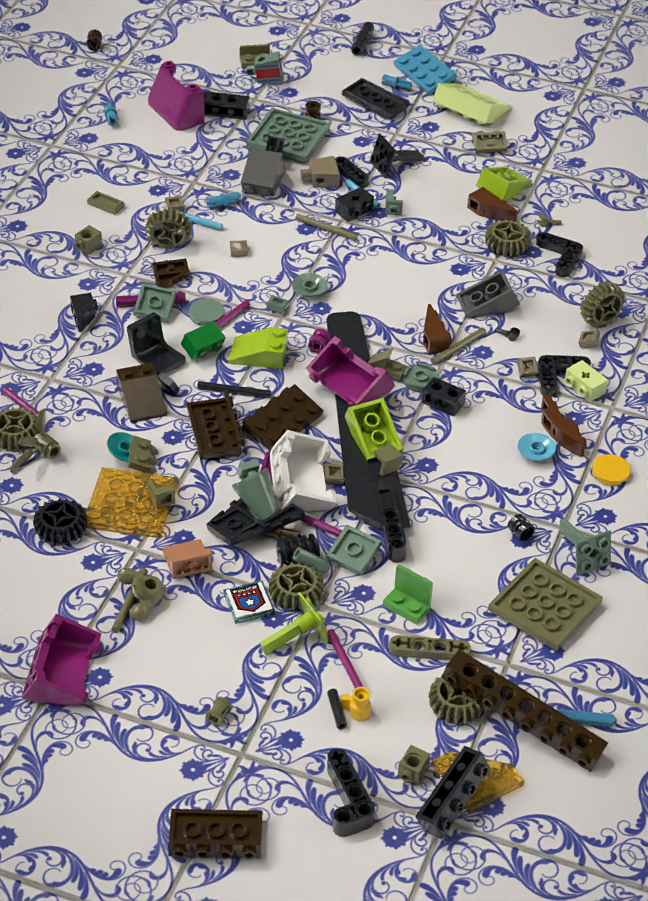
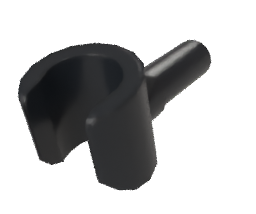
(512, 334)

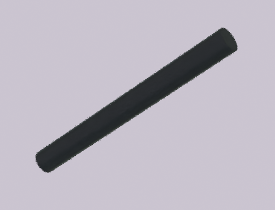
(234, 389)

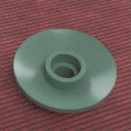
(309, 285)

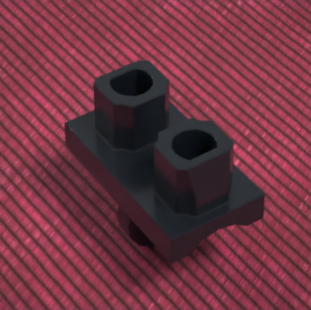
(275, 144)

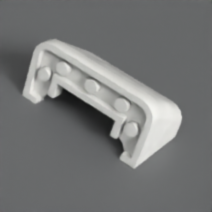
(299, 472)

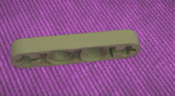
(429, 644)

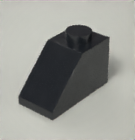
(83, 309)

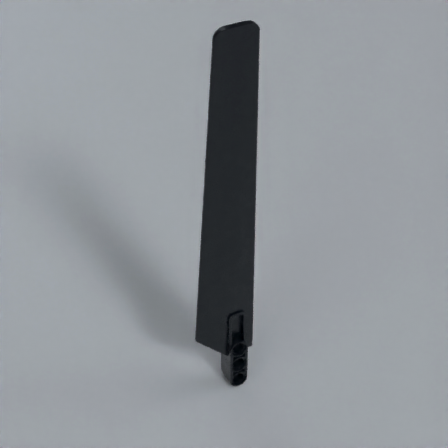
(368, 493)

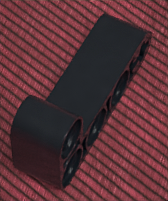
(350, 817)

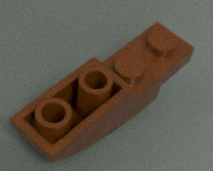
(560, 429)

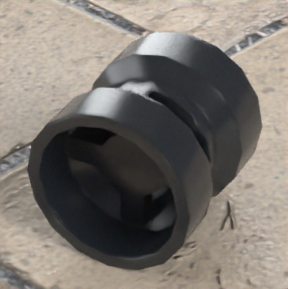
(519, 525)

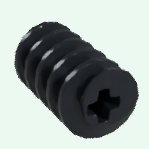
(287, 548)

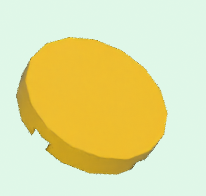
(611, 469)

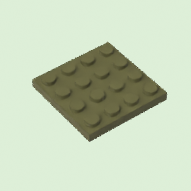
(545, 603)

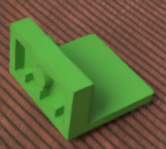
(410, 595)

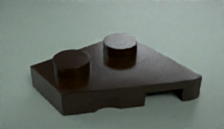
(170, 272)

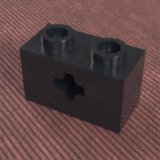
(354, 204)

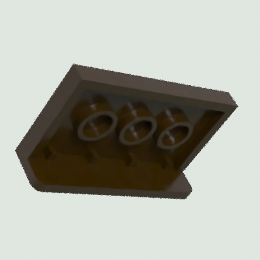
(289, 411)
(215, 427)
(215, 833)

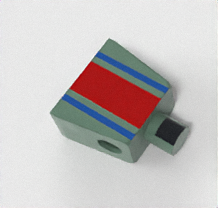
(267, 69)

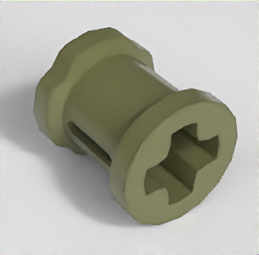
(218, 711)

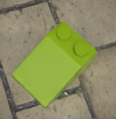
(502, 182)
(260, 348)
(372, 427)

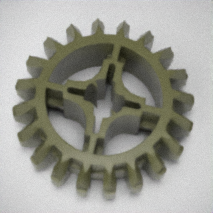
(167, 233)
(507, 238)
(602, 304)
(15, 425)
(292, 579)
(456, 705)

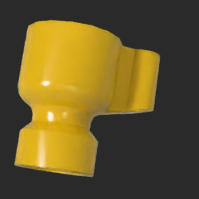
(357, 704)

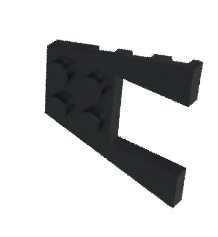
(238, 525)

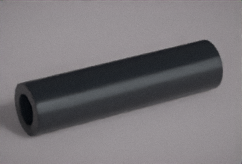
(337, 709)

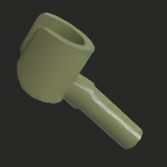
(545, 221)

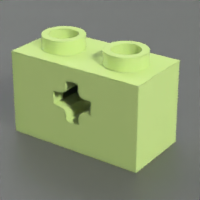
(586, 381)

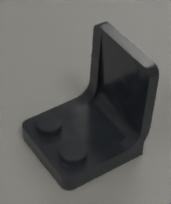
(149, 346)

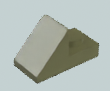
(382, 359)

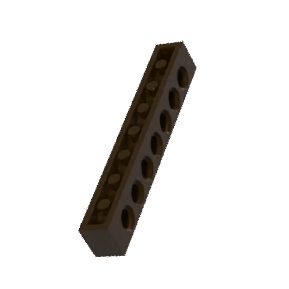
(524, 710)

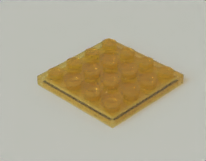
(123, 503)

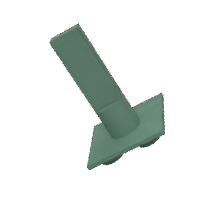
(590, 552)

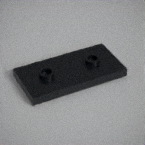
(375, 98)

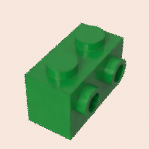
(203, 341)

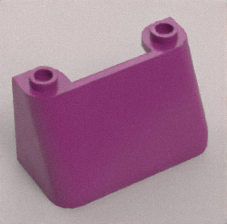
(176, 104)
(348, 374)
(61, 663)

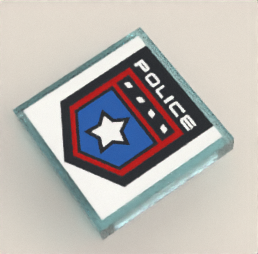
(248, 602)

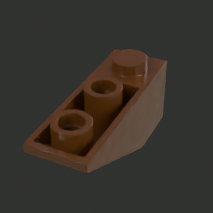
(490, 206)
(435, 336)

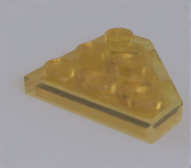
(500, 780)

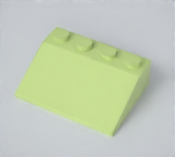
(469, 102)

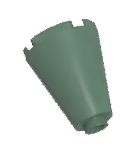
(258, 494)

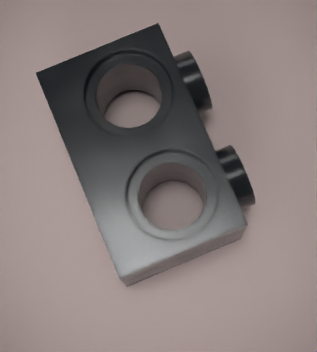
(443, 396)

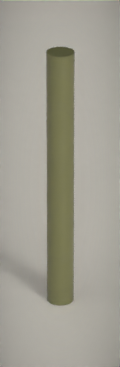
(327, 227)
(436, 359)
(125, 608)

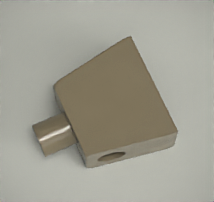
(322, 172)

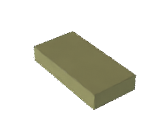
(105, 202)

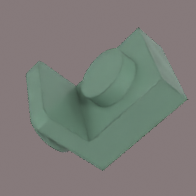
(392, 206)

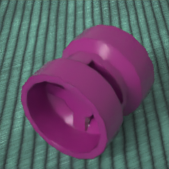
(319, 340)

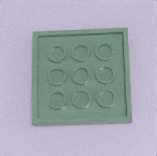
(299, 132)

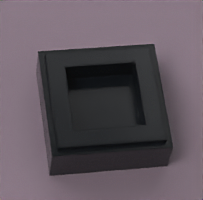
(168, 383)

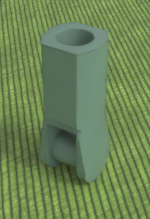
(306, 557)

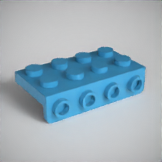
(425, 69)

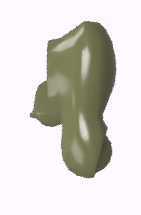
(146, 589)

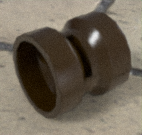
(94, 40)
(313, 109)

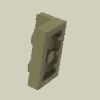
(249, 52)
(489, 141)

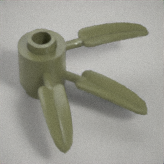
(41, 442)

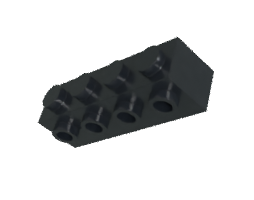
(453, 792)

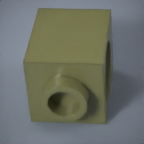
(88, 240)
(413, 765)

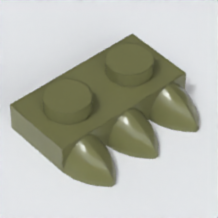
(142, 455)

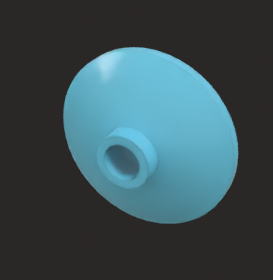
(536, 446)

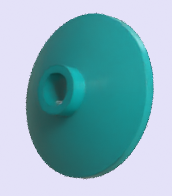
(119, 445)

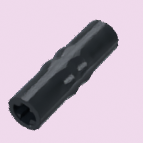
(362, 38)

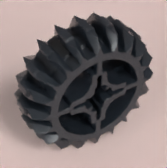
(60, 521)

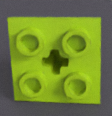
(301, 625)

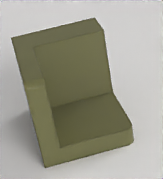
(390, 459)
(161, 496)

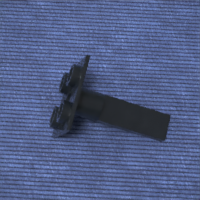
(385, 154)

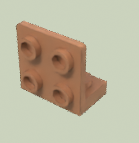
(188, 558)

